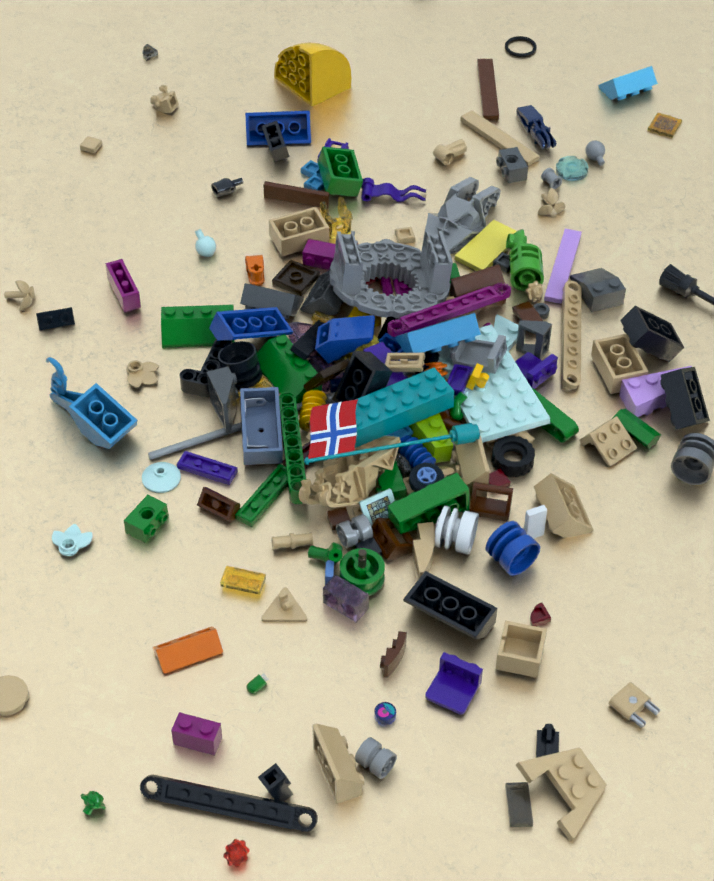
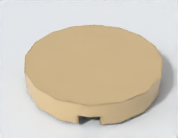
(12, 695)

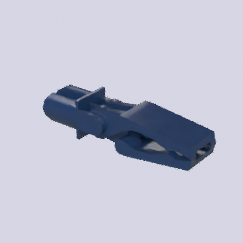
(533, 123)

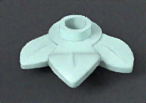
(71, 540)

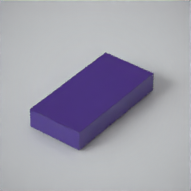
(459, 378)

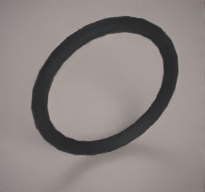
(520, 54)

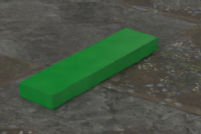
(263, 497)

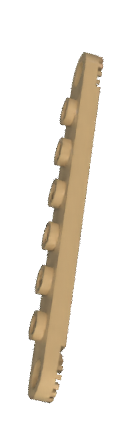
(571, 335)

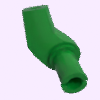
(332, 553)

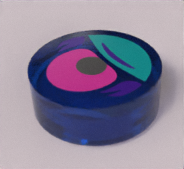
(385, 713)

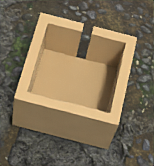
(521, 649)

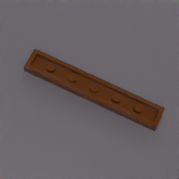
(488, 89)

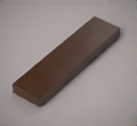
(295, 194)

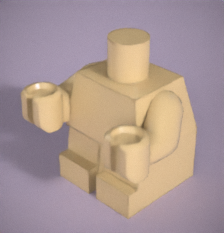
(165, 101)

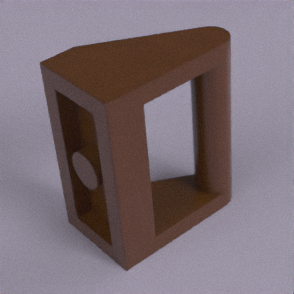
(490, 507)
(387, 541)

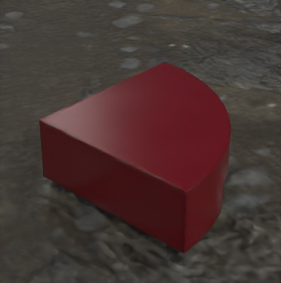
(539, 615)

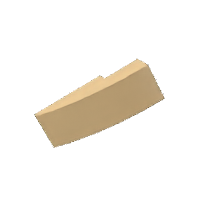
(423, 548)

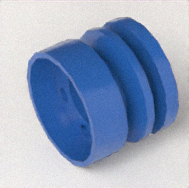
(512, 548)

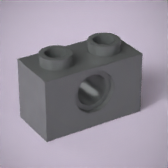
(512, 165)

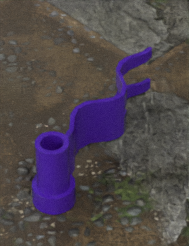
(370, 190)

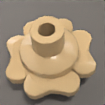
(534, 291)

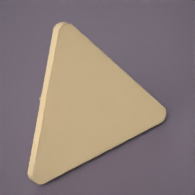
(284, 609)

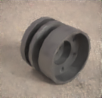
(694, 459)

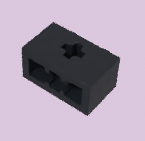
(275, 141)

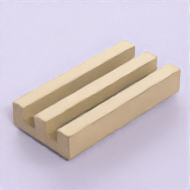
(405, 365)

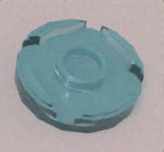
(572, 168)

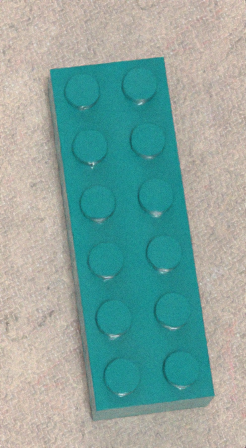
(401, 405)

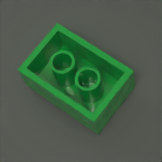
(340, 171)

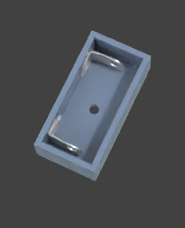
(261, 412)

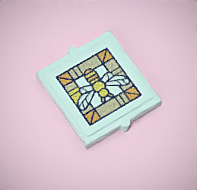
(377, 505)

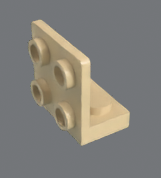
(611, 441)

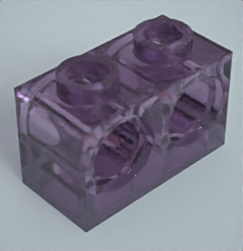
(345, 598)

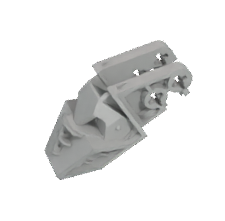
(460, 218)

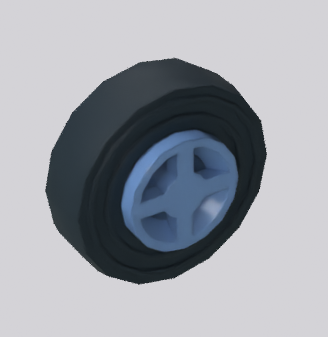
(426, 471)

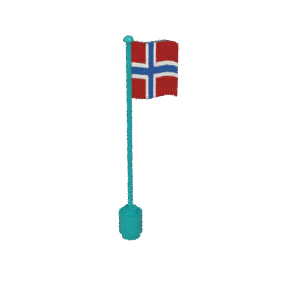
(335, 433)

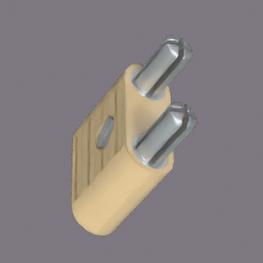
(631, 701)

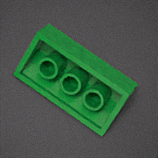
(189, 325)
(285, 368)

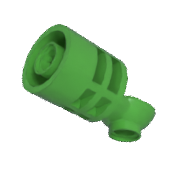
(525, 261)

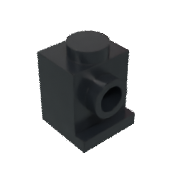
(276, 783)

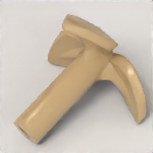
(551, 199)
(24, 292)

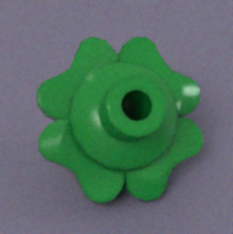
(93, 801)

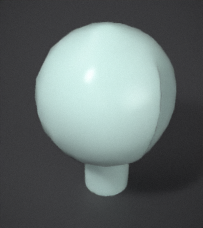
(204, 245)

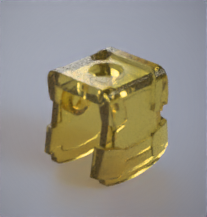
(345, 218)

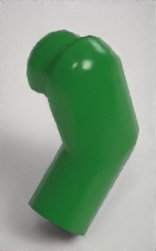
(455, 412)

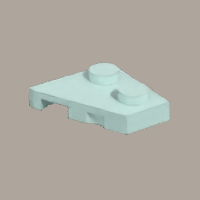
(507, 328)

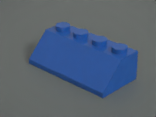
(293, 125)
(249, 324)

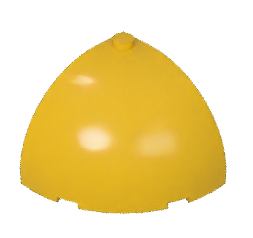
(313, 71)

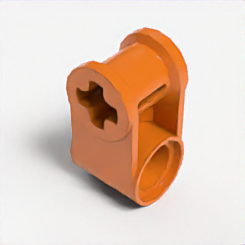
(255, 269)

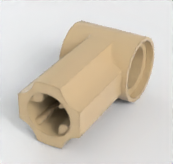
(447, 153)

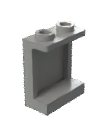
(481, 352)

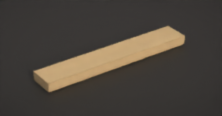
(497, 136)

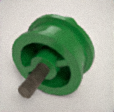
(363, 569)

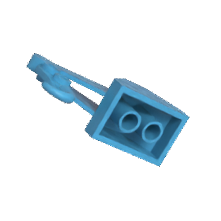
(94, 412)

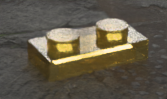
(243, 580)

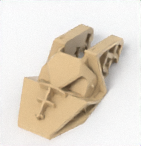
(349, 478)

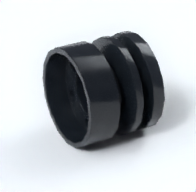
(243, 361)

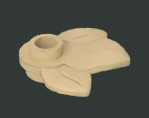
(141, 373)

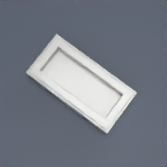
(535, 521)

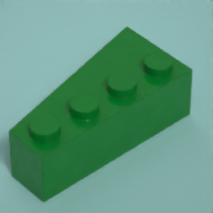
(428, 503)

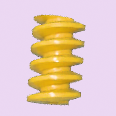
(310, 399)

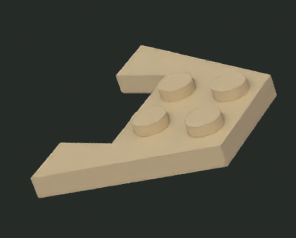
(575, 781)

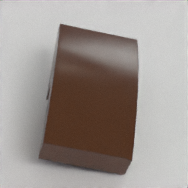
(526, 311)
(394, 654)

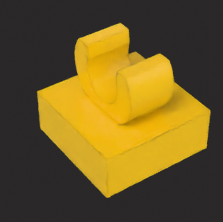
(477, 378)

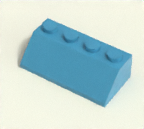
(440, 334)

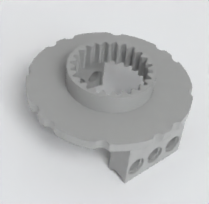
(424, 271)

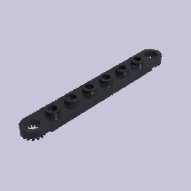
(229, 803)

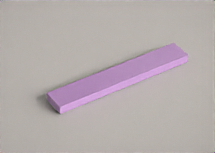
(562, 265)

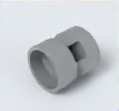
(356, 530)
(372, 755)

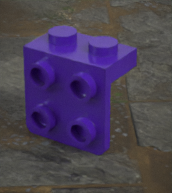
(535, 369)
(454, 683)

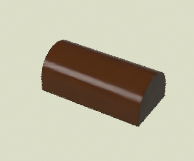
(218, 504)

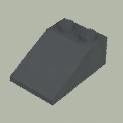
(600, 289)
(223, 395)

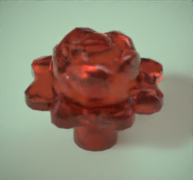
(236, 853)

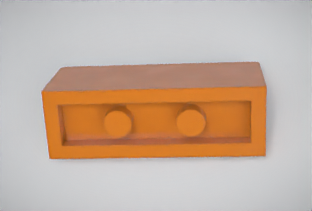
(188, 649)

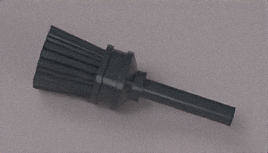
(682, 284)

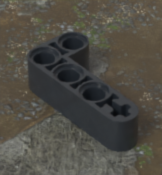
(196, 381)

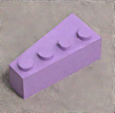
(644, 393)

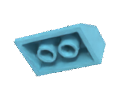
(629, 84)

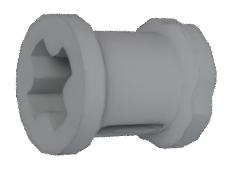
(549, 176)

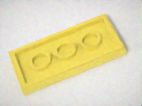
(485, 246)

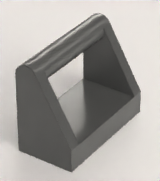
(543, 333)

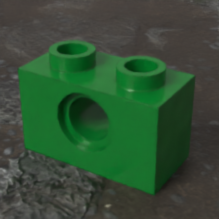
(146, 518)

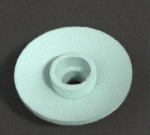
(161, 477)

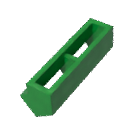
(638, 429)

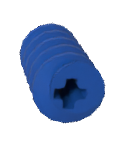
(415, 453)

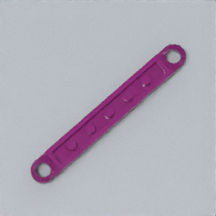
(449, 309)

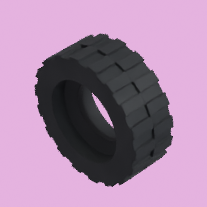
(516, 444)

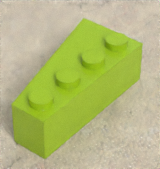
(434, 427)

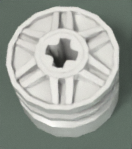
(456, 530)

